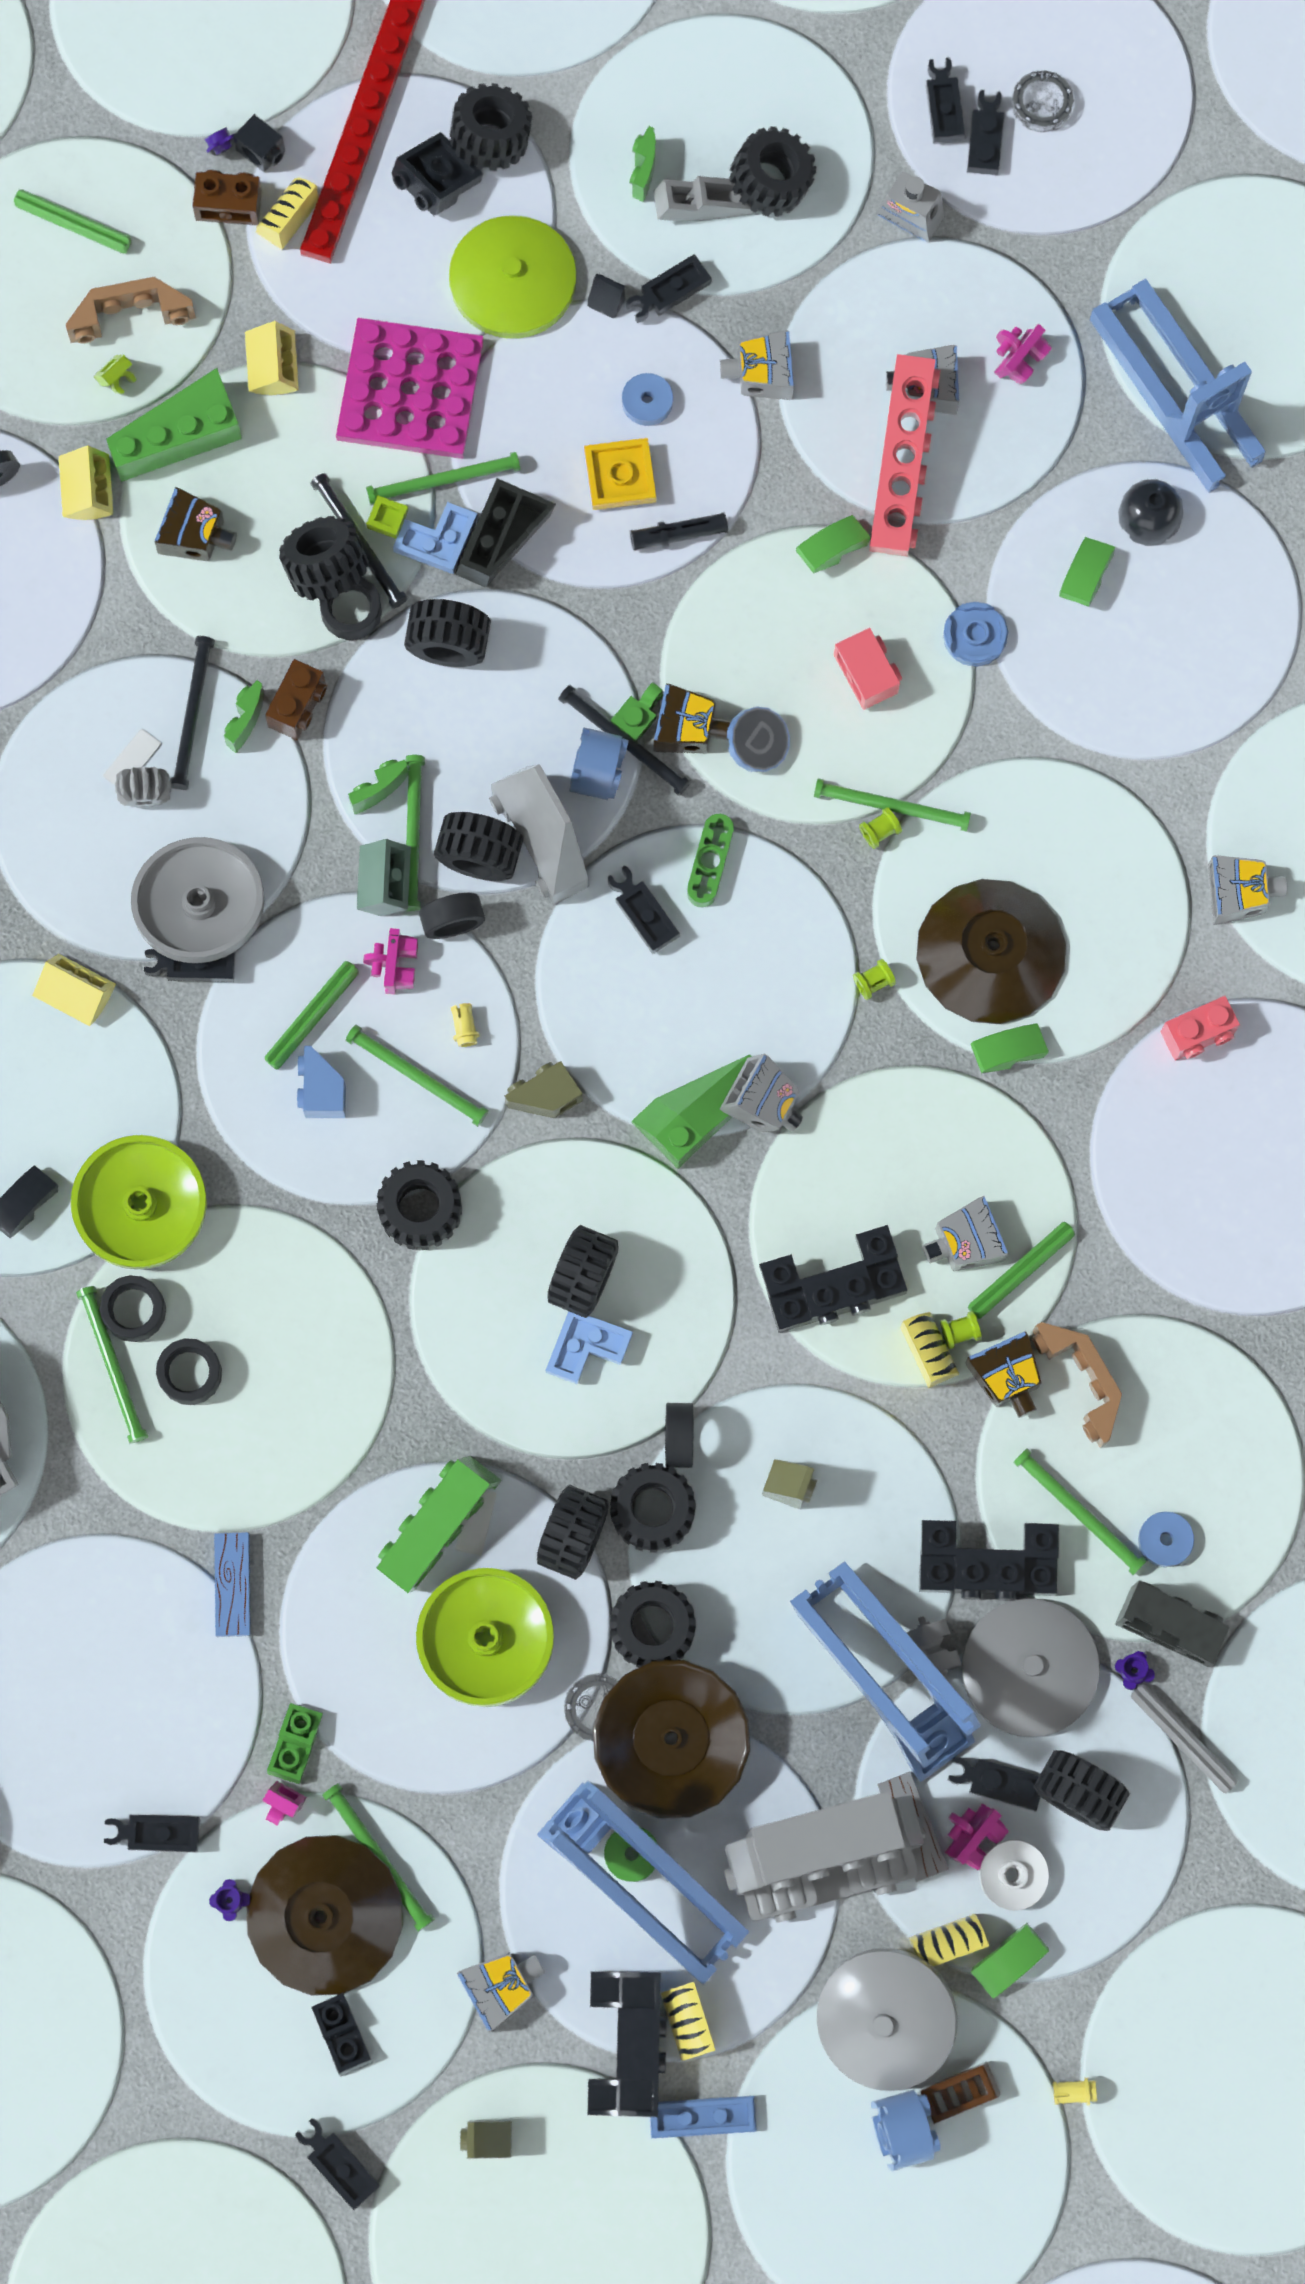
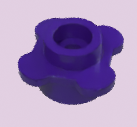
(219, 141)
(1136, 1660)
(219, 1900)

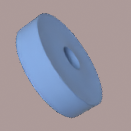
(647, 385)
(1170, 1524)

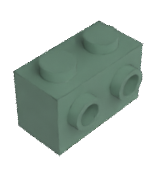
(383, 877)

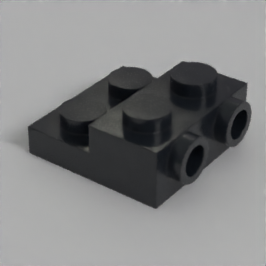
(434, 174)

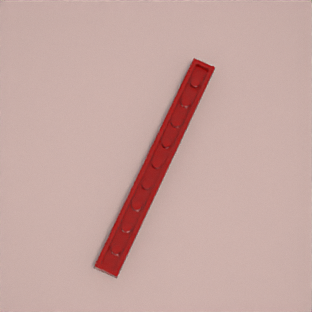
(361, 129)

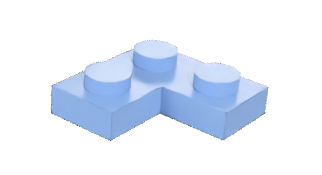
(441, 546)
(584, 1337)

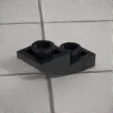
(23, 1199)
(341, 2034)

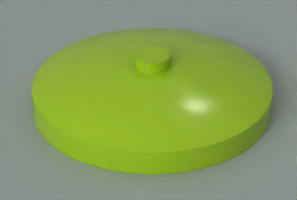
(512, 276)
(138, 1202)
(485, 1637)

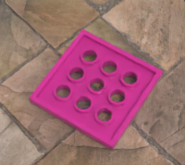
(402, 341)

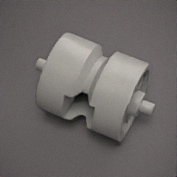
(933, 1642)

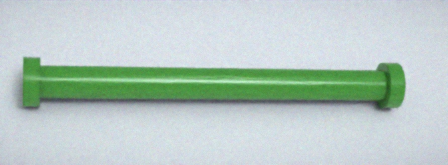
(444, 478)
(415, 765)
(894, 805)
(416, 1075)
(112, 1365)
(1079, 1511)
(364, 1837)

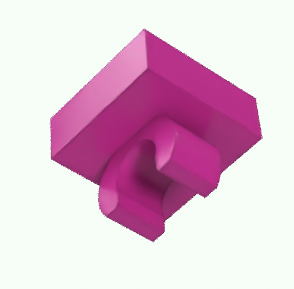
(283, 1802)

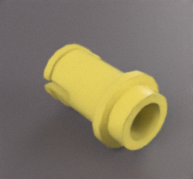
(464, 1025)
(1075, 2092)

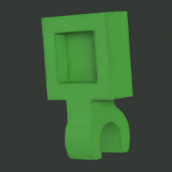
(635, 715)

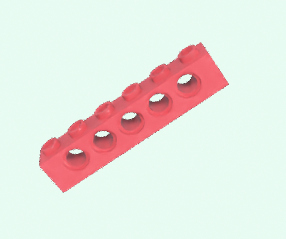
(907, 372)

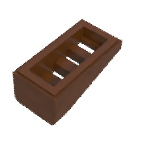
(978, 2099)

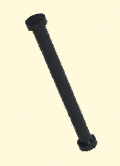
(396, 597)
(203, 645)
(680, 784)

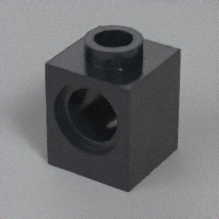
(259, 143)

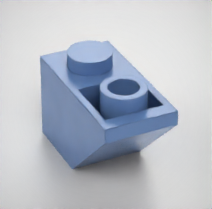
(323, 1087)

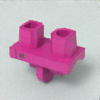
(1031, 343)
(395, 976)
(970, 1831)

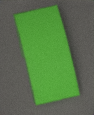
(642, 175)
(829, 544)
(1086, 571)
(249, 708)
(388, 778)
(1008, 1047)
(294, 1743)
(1010, 1961)

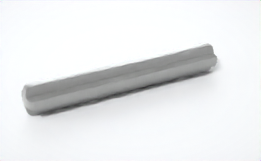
(1184, 1738)

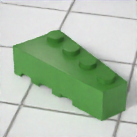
(176, 429)
(436, 1522)

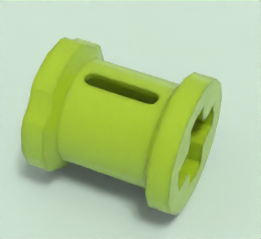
(880, 828)
(874, 979)
(960, 1330)

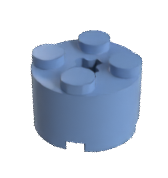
(596, 764)
(904, 2129)

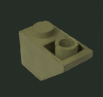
(546, 1094)
(790, 1483)
(487, 2139)

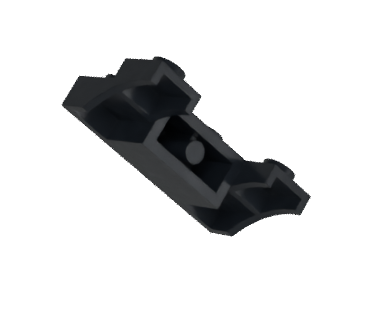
(836, 1291)
(988, 1571)
(638, 2037)

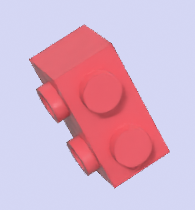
(867, 668)
(1199, 1028)

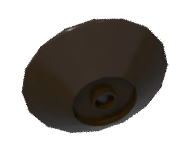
(987, 982)
(680, 1776)
(360, 1910)

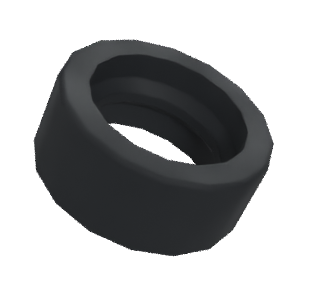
(360, 629)
(452, 915)
(118, 1287)
(166, 1359)
(679, 1435)

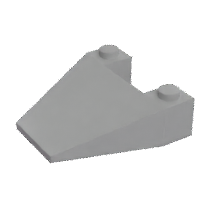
(546, 828)

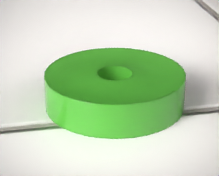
(622, 1867)

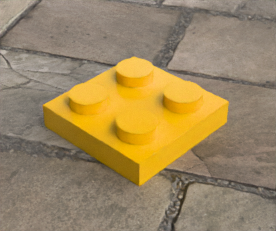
(620, 474)

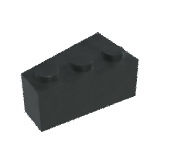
(502, 530)
(1172, 1623)

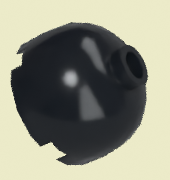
(1151, 512)

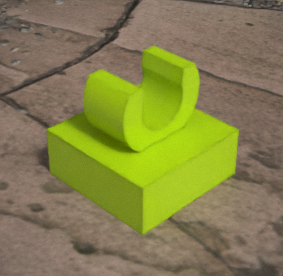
(113, 371)
(387, 517)

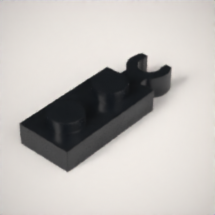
(944, 104)
(986, 136)
(670, 288)
(644, 912)
(214, 971)
(999, 1783)
(157, 1833)
(339, 2166)

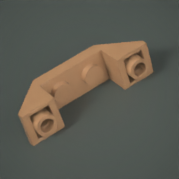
(111, 299)
(1056, 1340)

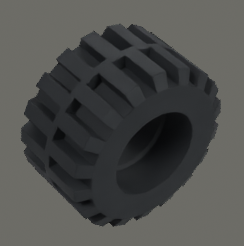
(490, 107)
(784, 153)
(323, 558)
(447, 633)
(478, 846)
(409, 1179)
(582, 1271)
(652, 1478)
(572, 1532)
(652, 1595)
(1081, 1790)

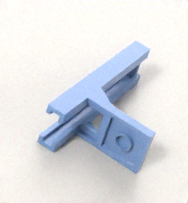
(1206, 398)
(935, 1733)
(582, 1825)

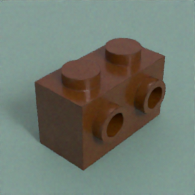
(227, 197)
(295, 699)

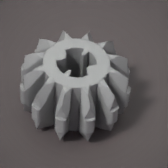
(143, 786)

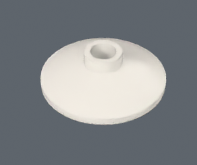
(1030, 1880)

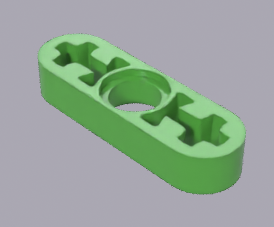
(707, 836)

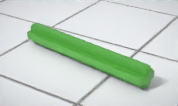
(72, 221)
(311, 1015)
(1021, 1270)

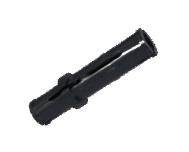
(678, 531)

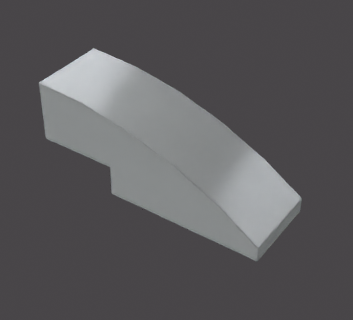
(698, 200)

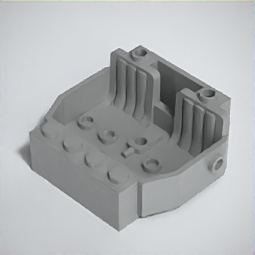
(825, 1856)

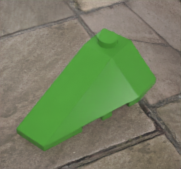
(688, 1115)

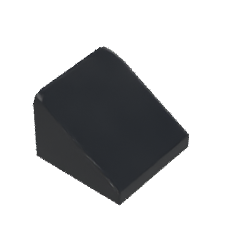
(606, 296)

